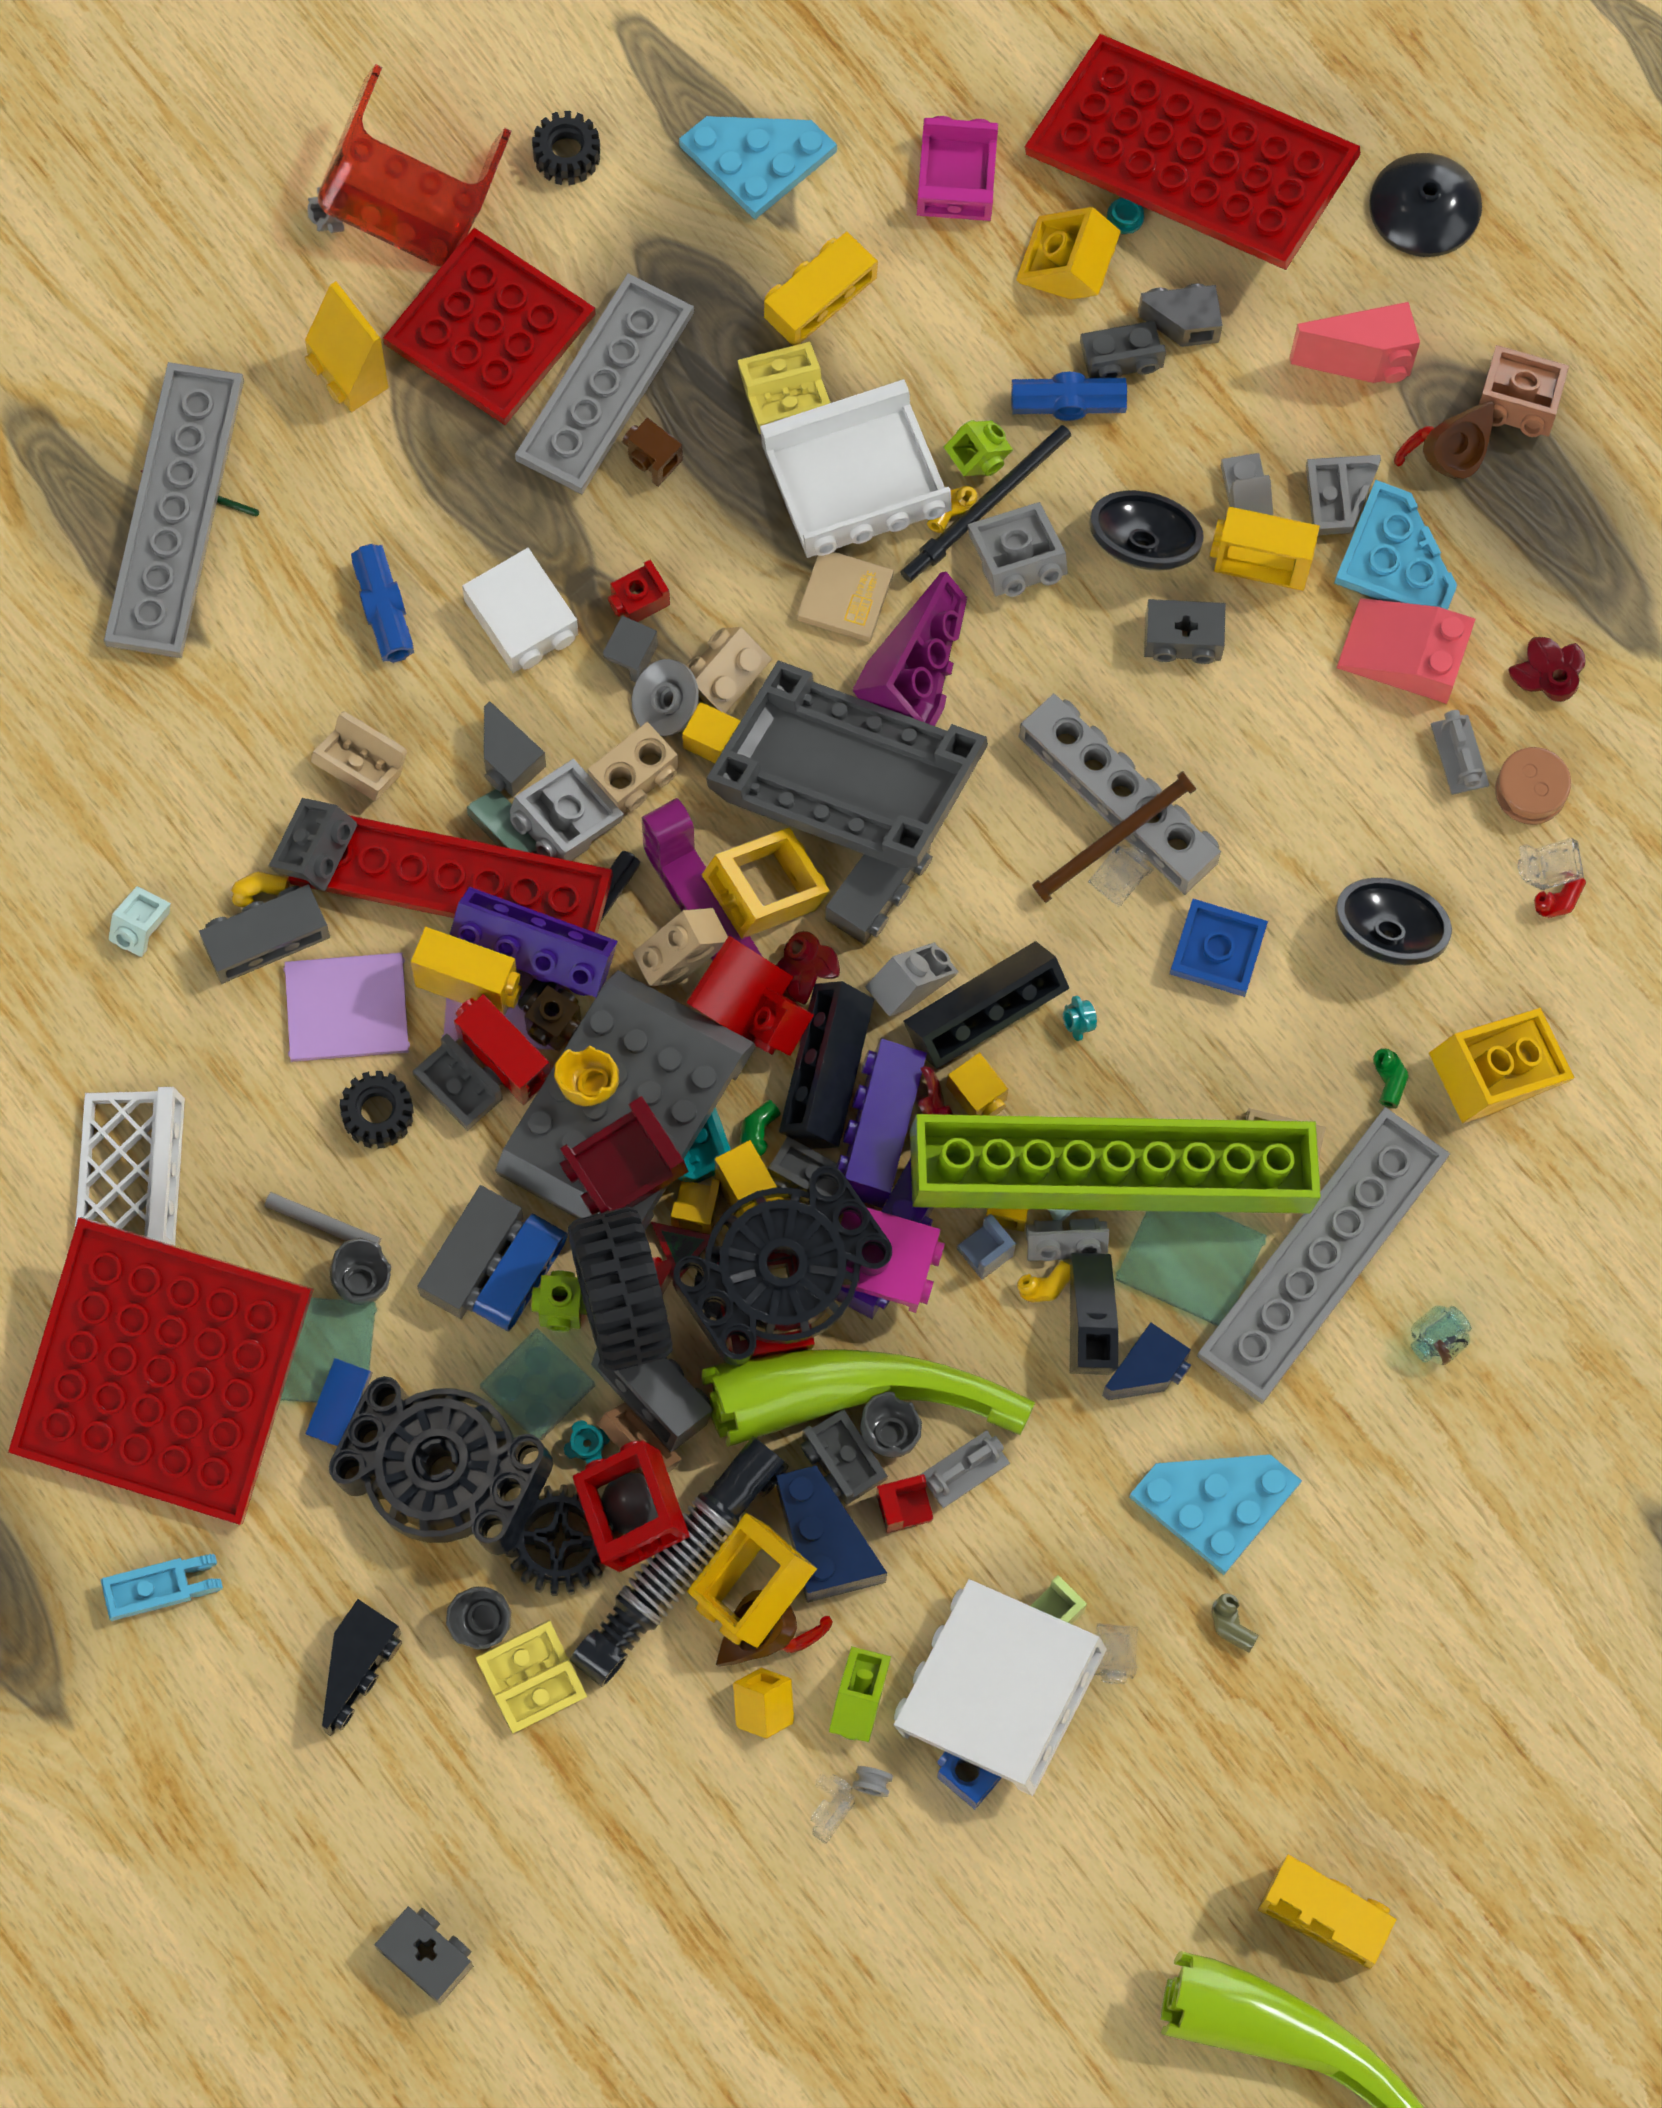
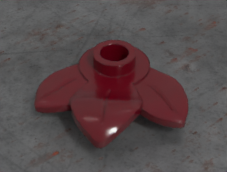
(1550, 663)
(807, 965)
(935, 1102)

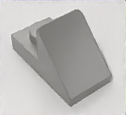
(1247, 484)

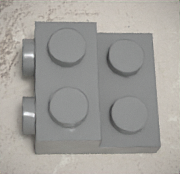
(1018, 550)
(564, 812)

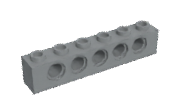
(1057, 717)

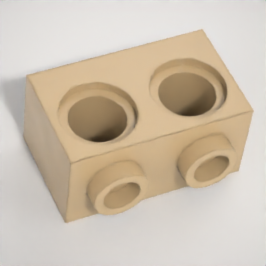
(626, 763)
(680, 947)

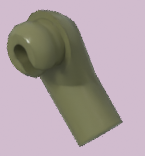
(1228, 1624)

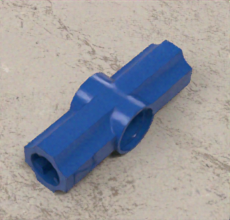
(1069, 396)
(382, 603)

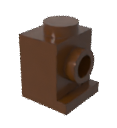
(653, 450)

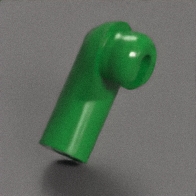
(1393, 1074)

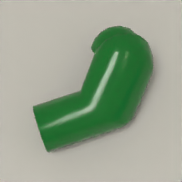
(755, 1123)

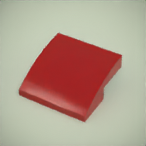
(735, 987)

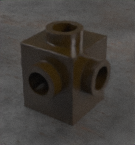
(552, 1029)

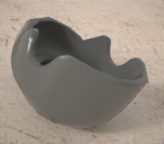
(360, 1271)
(890, 1425)
(628, 1502)
(478, 1617)

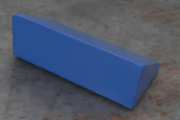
(338, 1401)

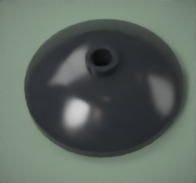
(1422, 222)
(1146, 530)
(1393, 921)

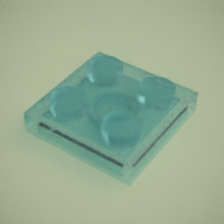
(537, 1385)

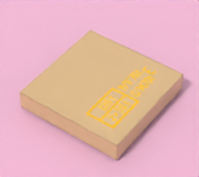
(845, 595)

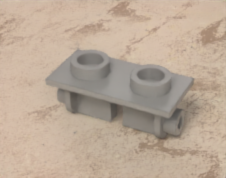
(1459, 753)
(1050, 1242)
(966, 1468)

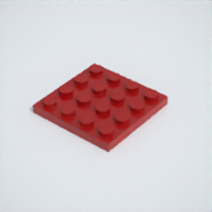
(489, 326)

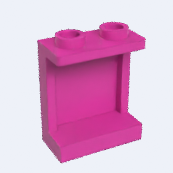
(957, 168)
(913, 1251)

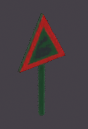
(680, 1242)

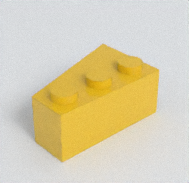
(1327, 1912)

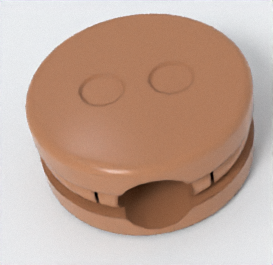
(1533, 785)

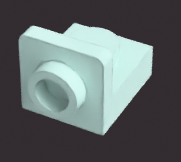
(137, 920)

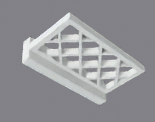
(163, 1160)

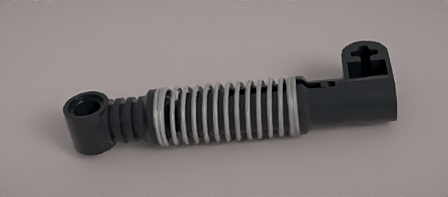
(713, 1517)

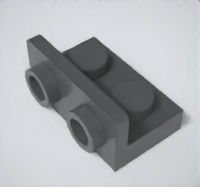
(1123, 350)
(314, 842)

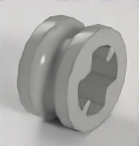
(872, 1781)

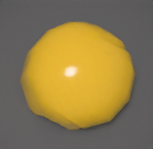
(586, 1076)

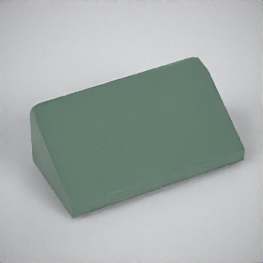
(493, 817)

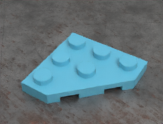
(757, 157)
(1395, 553)
(1216, 1502)

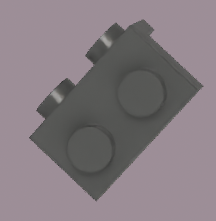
(459, 1082)
(795, 1166)
(843, 1456)

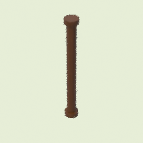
(1114, 836)

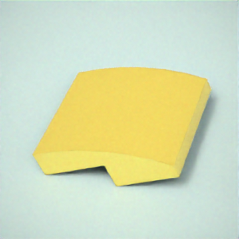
(782, 383)
(530, 1676)

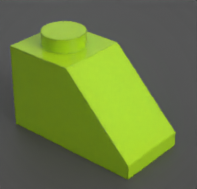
(859, 1694)

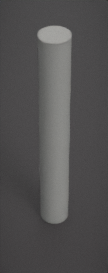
(316, 1219)

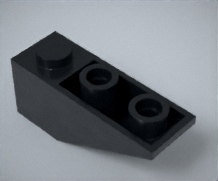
(1092, 1315)
(356, 1653)

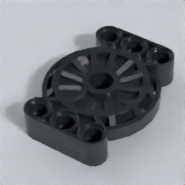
(800, 1230)
(415, 1435)

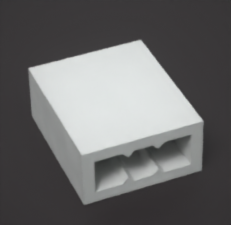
(521, 611)

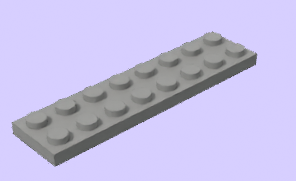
(174, 510)
(1323, 1255)

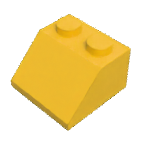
(1069, 253)

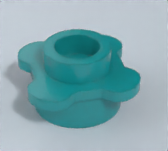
(1079, 1017)
(582, 1432)

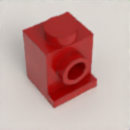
(642, 605)
(779, 1023)

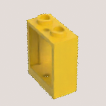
(1264, 548)
(745, 908)
(729, 1565)

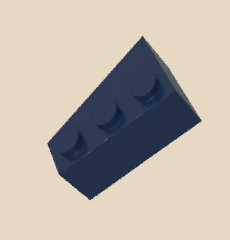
(826, 1536)

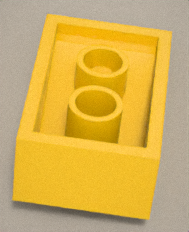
(346, 351)
(1500, 1064)

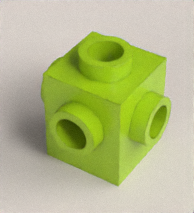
(978, 448)
(555, 1314)

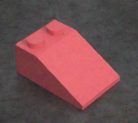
(1360, 345)
(1407, 646)

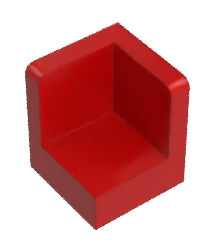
(904, 1503)

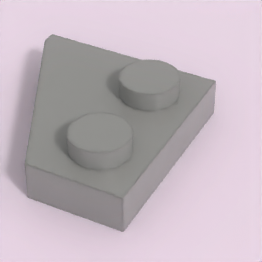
(1339, 490)

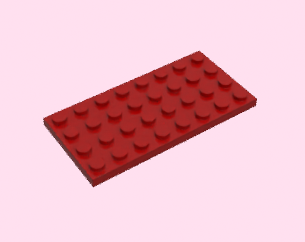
(1193, 151)

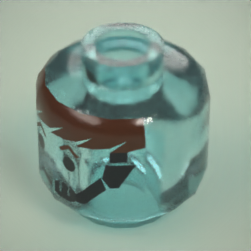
(1440, 1334)

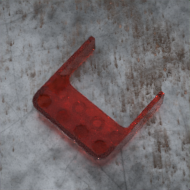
(399, 195)

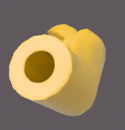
(961, 501)
(256, 883)
(1044, 1288)

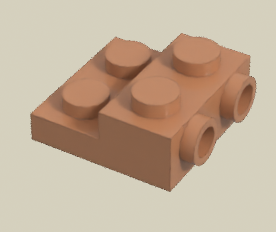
(1524, 390)

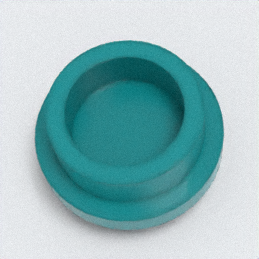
(1126, 215)

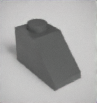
(509, 753)

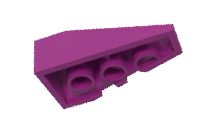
(914, 659)

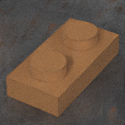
(625, 1426)

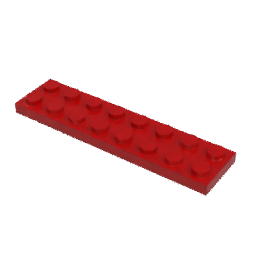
(435, 870)

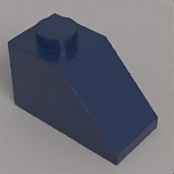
(1149, 1366)

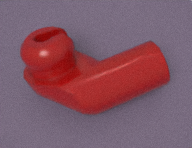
(1559, 903)

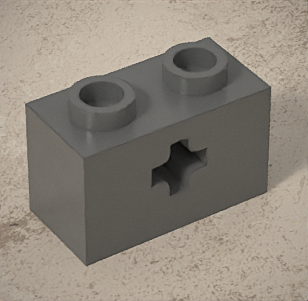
(1200, 619)
(434, 1977)

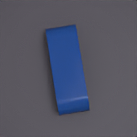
(519, 1271)

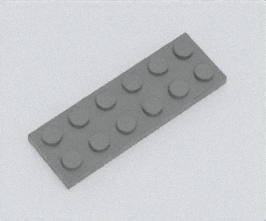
(604, 383)

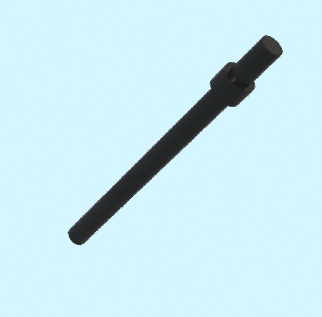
(935, 549)

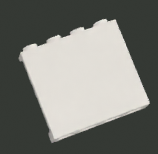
(854, 469)
(1000, 1685)

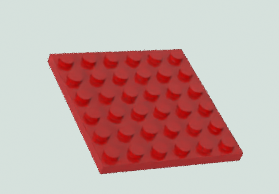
(160, 1370)

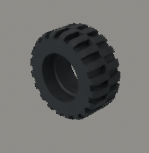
(620, 1288)

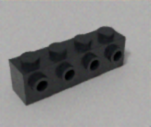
(986, 1004)
(826, 1065)

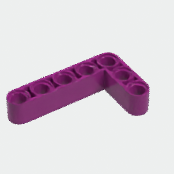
(672, 852)

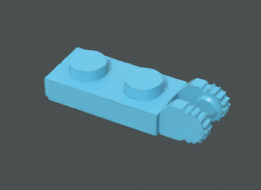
(157, 1586)

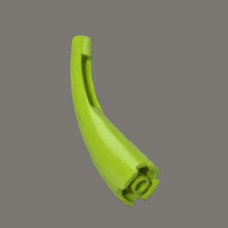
(806, 1384)
(1251, 2016)

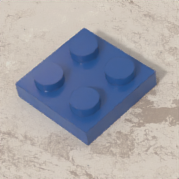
(1218, 947)

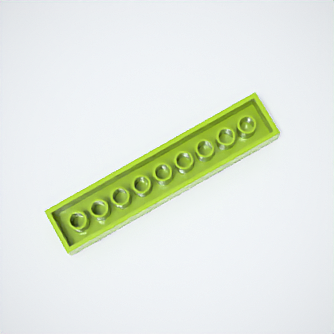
(1114, 1164)

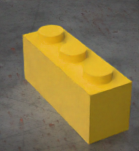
(820, 288)

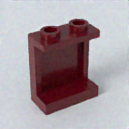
(624, 1161)

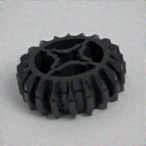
(540, 1538)

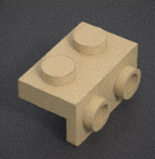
(727, 667)
(360, 756)

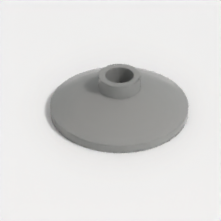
(654, 692)

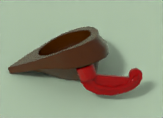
(1456, 444)
(779, 1638)

